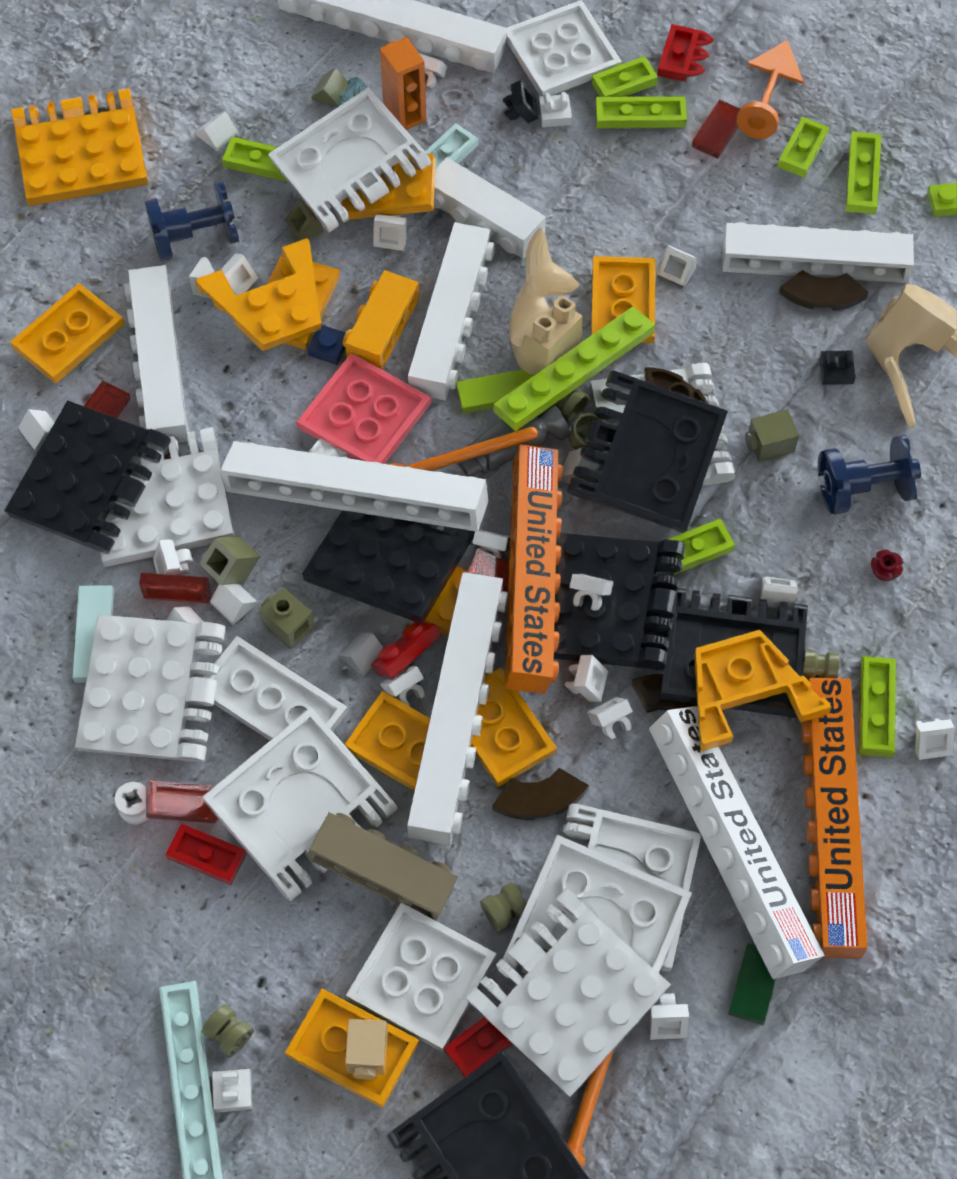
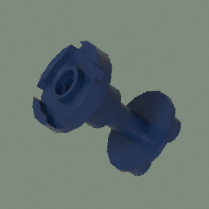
(179, 224)
(856, 477)

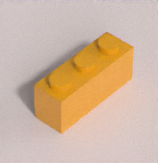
(382, 318)

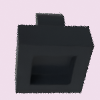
(522, 103)
(837, 367)

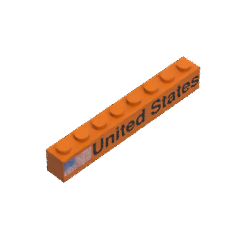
(533, 570)
(834, 824)

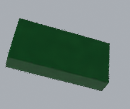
(752, 988)

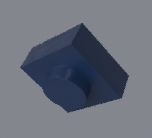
(327, 345)

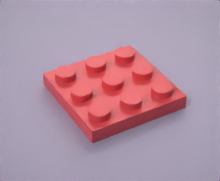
(364, 411)

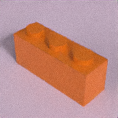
(403, 82)

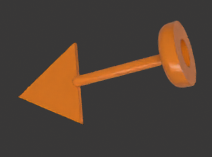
(756, 117)

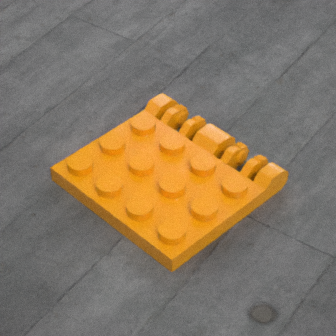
(81, 151)

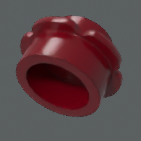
(884, 572)

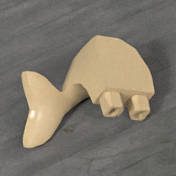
(910, 320)
(536, 330)

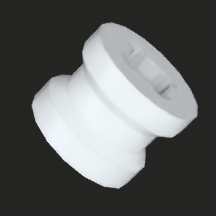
(134, 811)

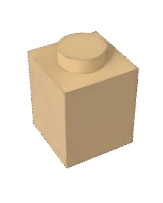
(366, 1048)

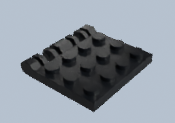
(654, 452)
(82, 475)
(388, 562)
(636, 601)
(702, 627)
(487, 1131)

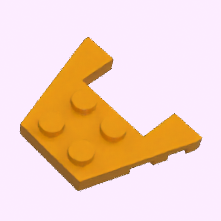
(275, 310)
(743, 672)

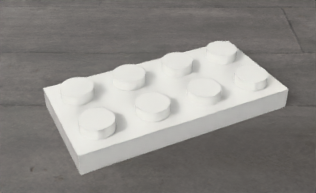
(267, 693)

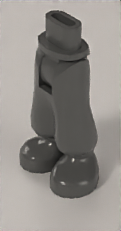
(549, 421)

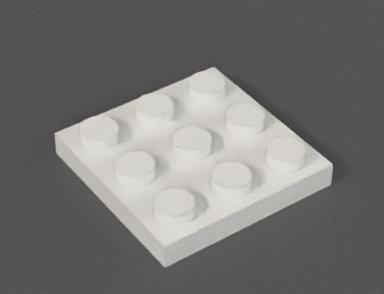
(561, 48)
(421, 976)

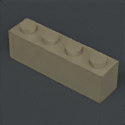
(381, 866)

